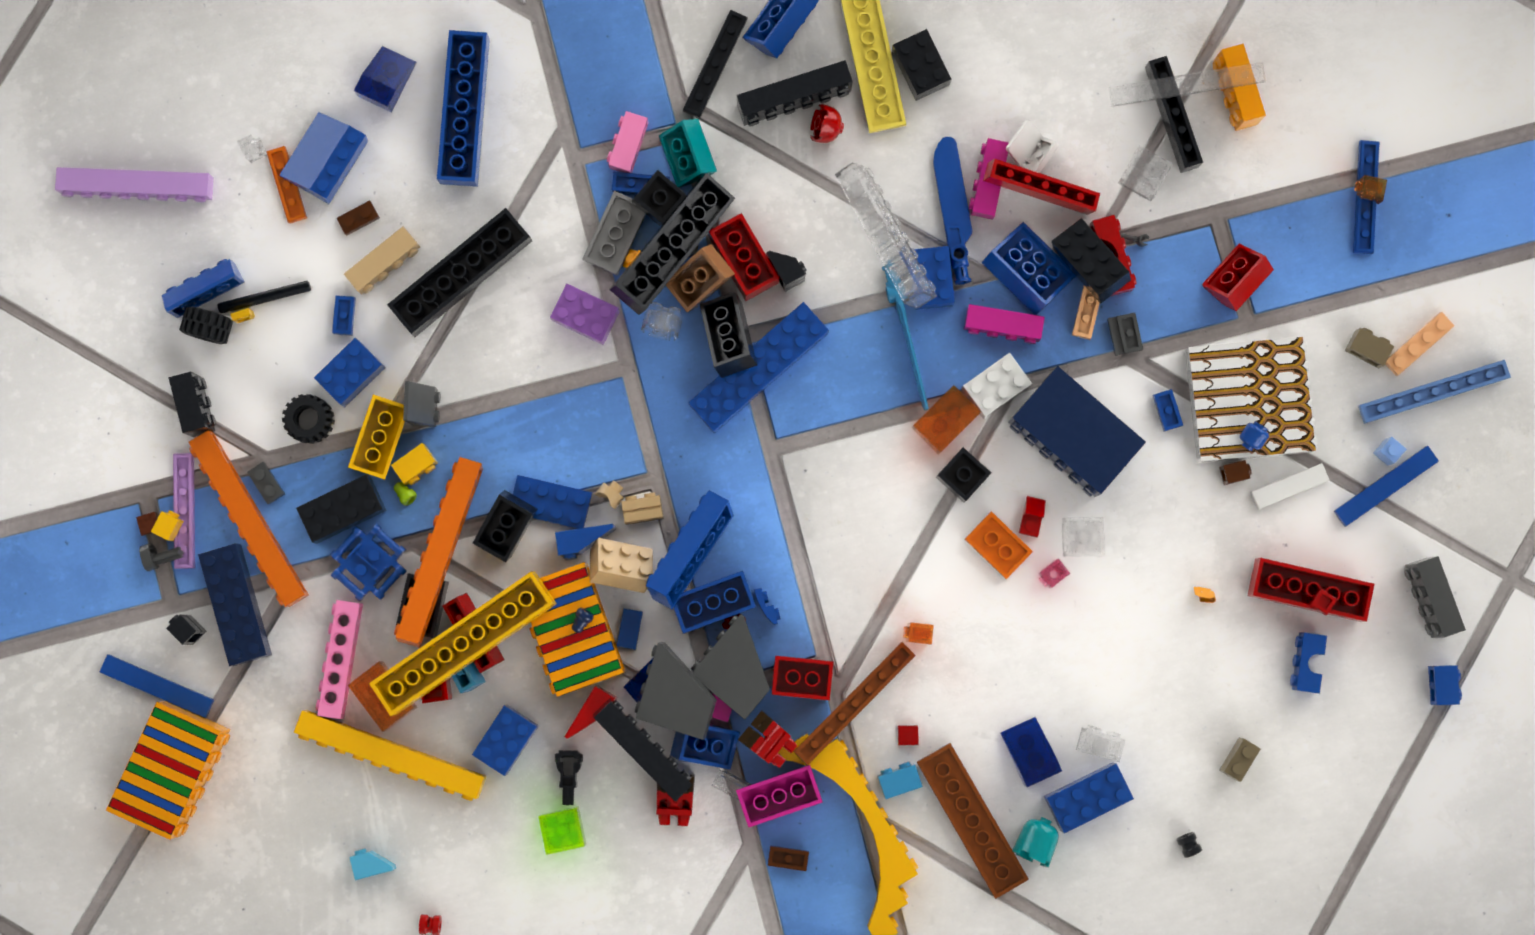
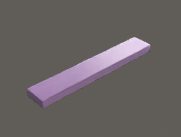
(184, 506)

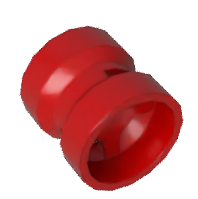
(430, 924)

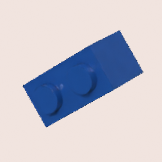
(1444, 685)

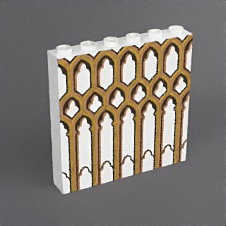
(1250, 384)

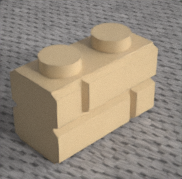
(642, 509)

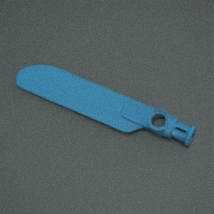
(893, 296)

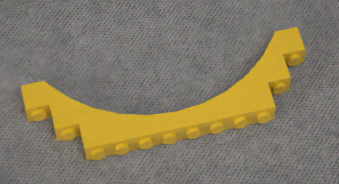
(893, 862)

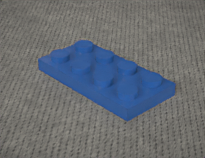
(554, 501)

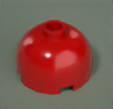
(826, 124)

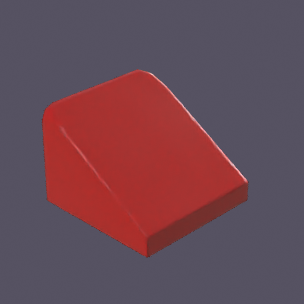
(908, 735)

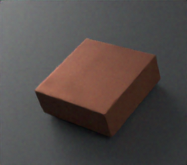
(147, 522)

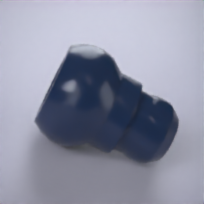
(581, 620)

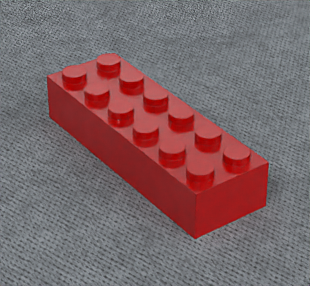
(1299, 585)

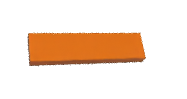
(288, 192)

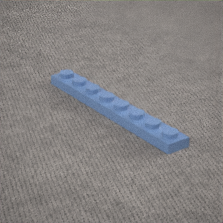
(1434, 391)

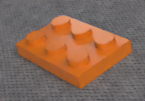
(998, 545)

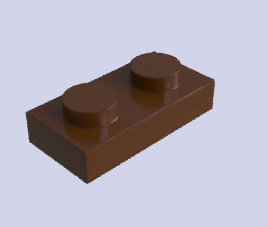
(358, 218)
(788, 858)

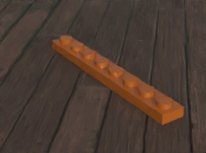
(854, 703)

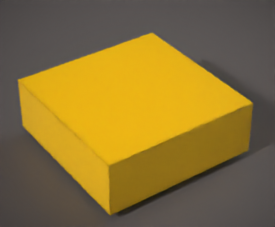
(242, 315)

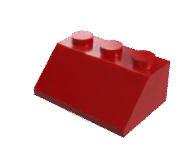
(1238, 276)

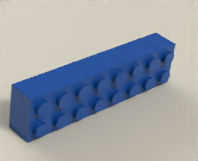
(463, 108)
(773, 355)

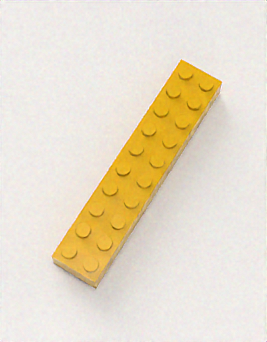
(462, 643)

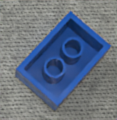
(938, 268)
(349, 372)
(505, 740)

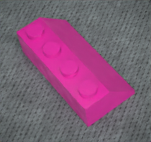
(779, 796)

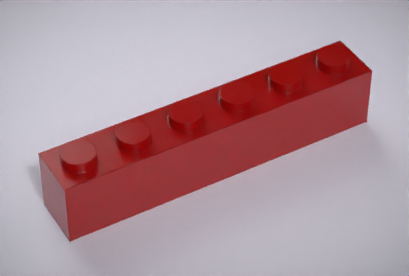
(1041, 186)

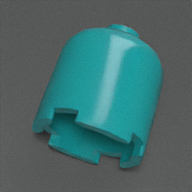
(1037, 841)

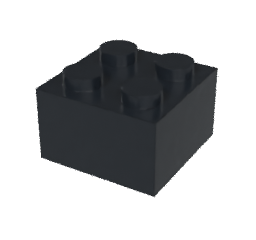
(658, 198)
(963, 475)

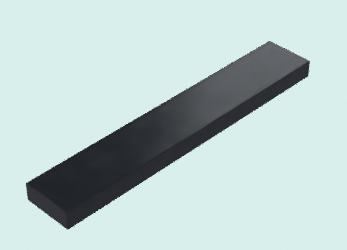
(715, 64)

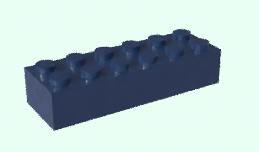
(234, 604)

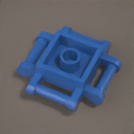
(368, 562)

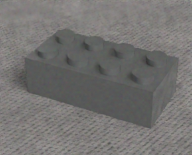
(1434, 597)

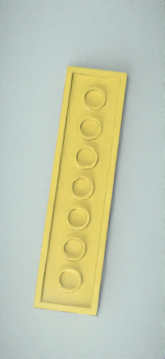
(873, 64)

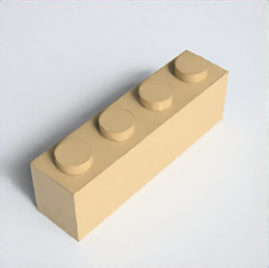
(382, 260)

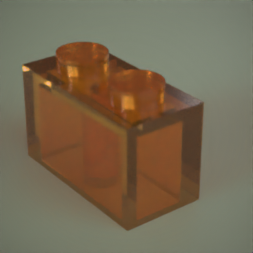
(918, 633)

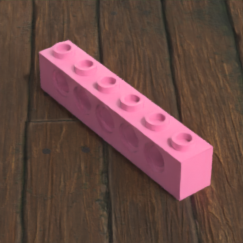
(344, 670)

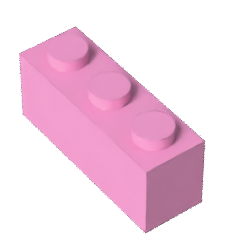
(627, 142)

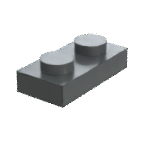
(266, 483)

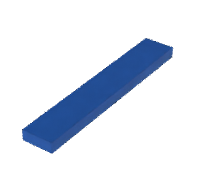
(1366, 209)
(1386, 486)
(156, 685)

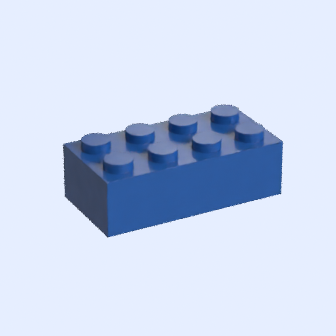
(714, 602)
(1088, 797)

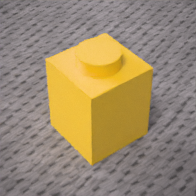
(167, 525)

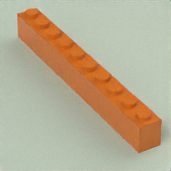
(248, 519)
(439, 552)

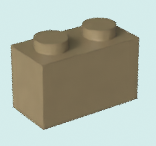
(1369, 347)
(1240, 759)

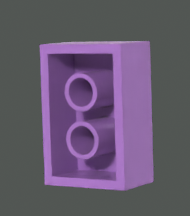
(585, 314)

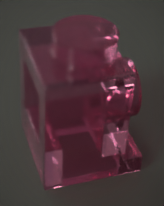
(1056, 566)

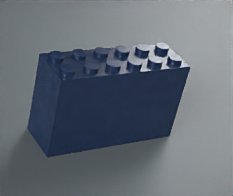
(1076, 432)

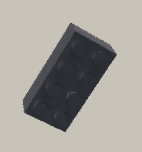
(1091, 260)
(728, 334)
(341, 509)

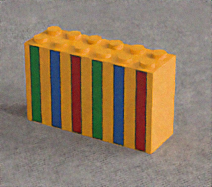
(572, 657)
(168, 770)

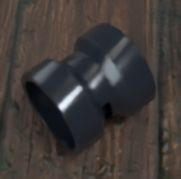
(1189, 844)

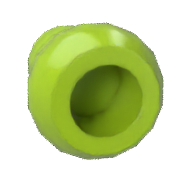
(406, 495)

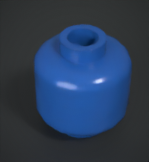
(1254, 436)

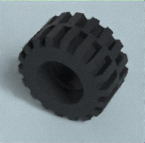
(206, 325)
(294, 411)

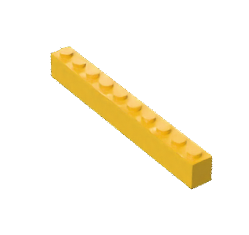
(390, 754)

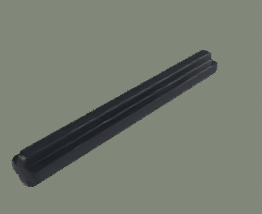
(263, 297)

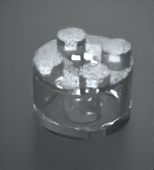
(662, 321)

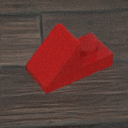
(1032, 516)

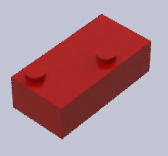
(744, 256)

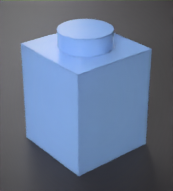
(1389, 451)

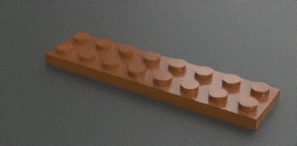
(972, 820)

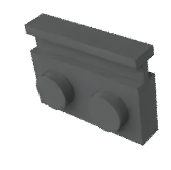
(1125, 334)

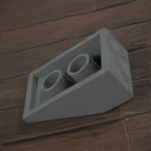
(421, 404)

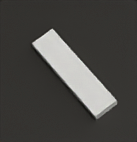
(1290, 486)

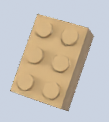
(620, 565)

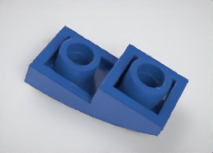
(769, 611)

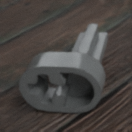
(152, 560)

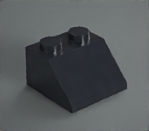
(788, 269)

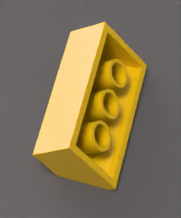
(378, 437)

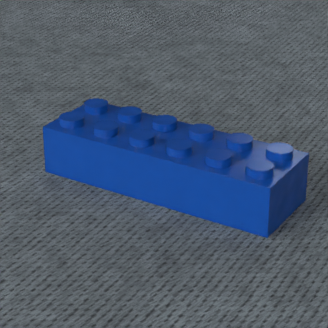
(690, 549)

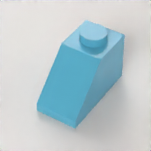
(369, 864)

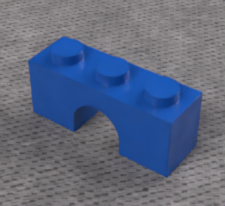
(1307, 646)

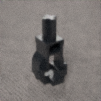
(568, 782)

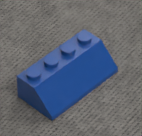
(778, 25)
(202, 288)

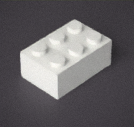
(996, 385)

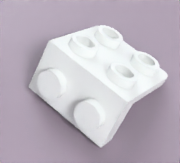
(1030, 148)

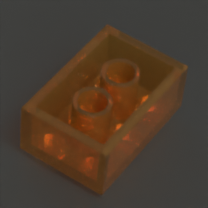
(946, 419)
(370, 701)

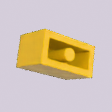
(415, 464)

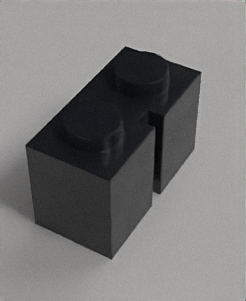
(185, 629)

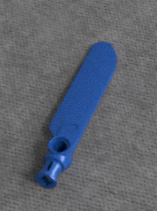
(953, 205)

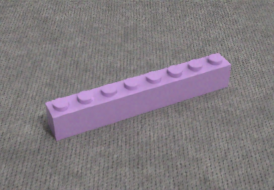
(134, 184)

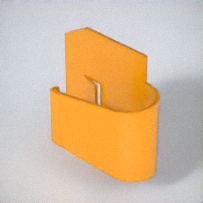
(1206, 594)

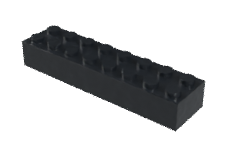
(672, 244)
(460, 272)

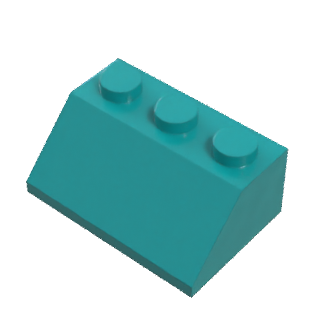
(687, 152)

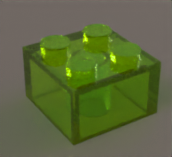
(562, 830)

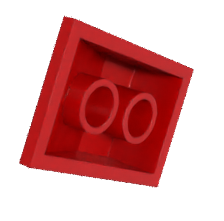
(585, 716)

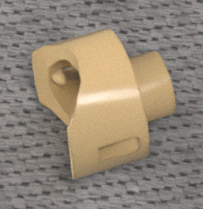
(611, 492)

